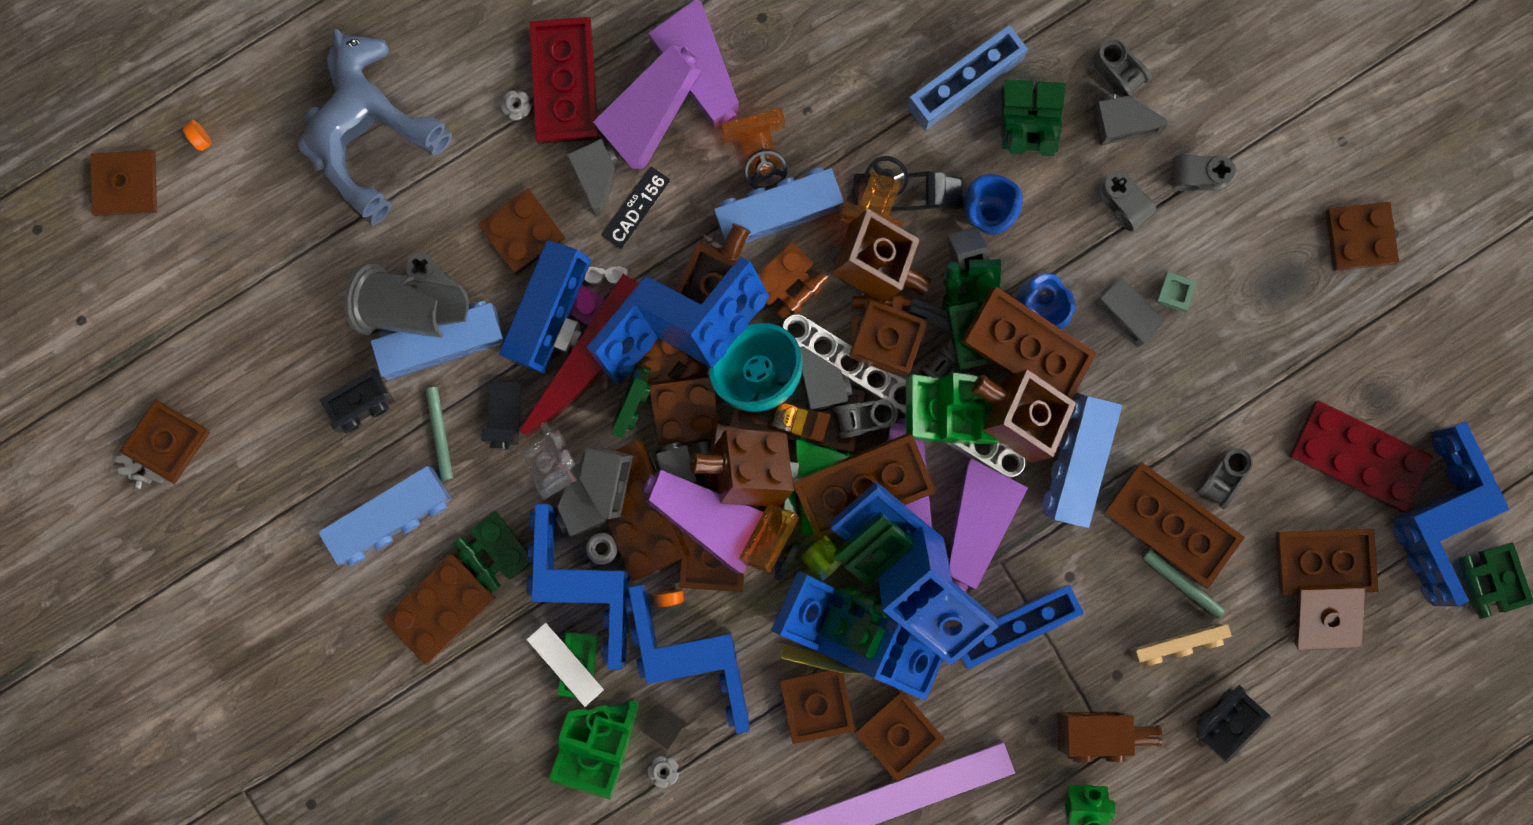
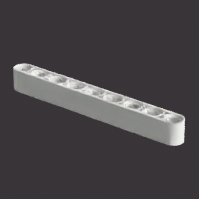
(892, 383)

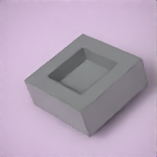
(568, 336)

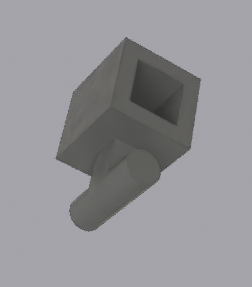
(677, 460)

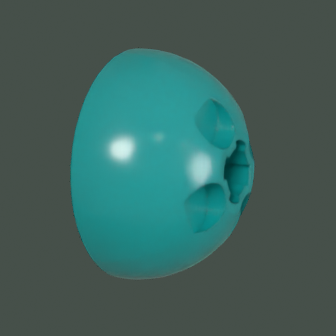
(758, 368)

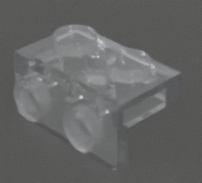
(549, 463)

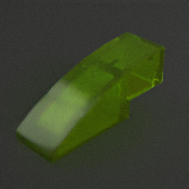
(821, 558)

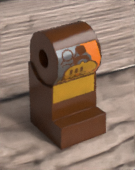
(800, 422)

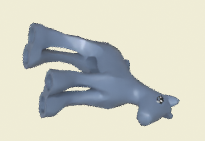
(351, 113)

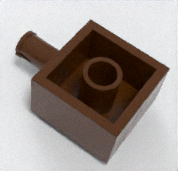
(879, 258)
(711, 264)
(1025, 414)
(749, 467)
(1102, 735)

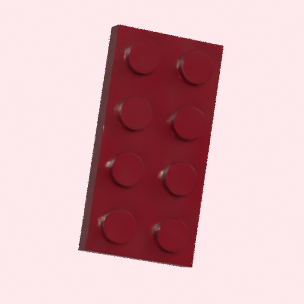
(563, 80)
(1360, 456)

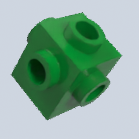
(1088, 805)

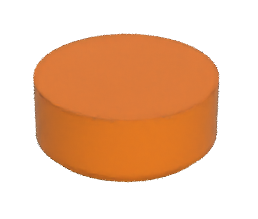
(197, 135)
(668, 598)

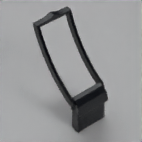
(940, 191)

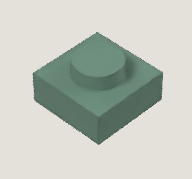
(1176, 292)

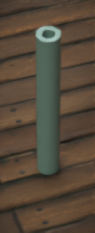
(439, 433)
(1183, 584)

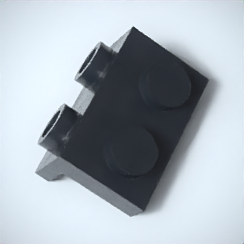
(357, 401)
(1231, 723)

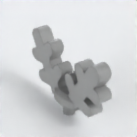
(131, 470)

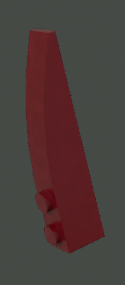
(580, 368)

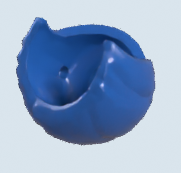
(995, 197)
(1056, 303)

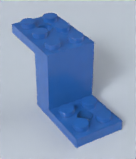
(694, 328)
(1472, 503)
(577, 585)
(920, 585)
(686, 658)
(894, 658)

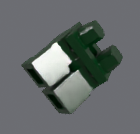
(1031, 131)

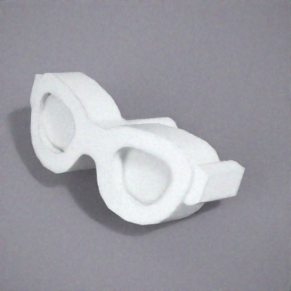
(596, 275)

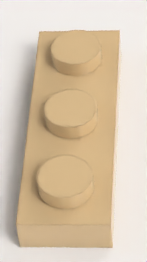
(1181, 645)

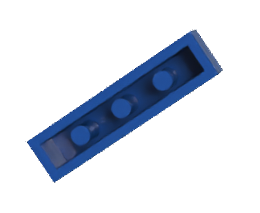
(545, 306)
(1025, 624)

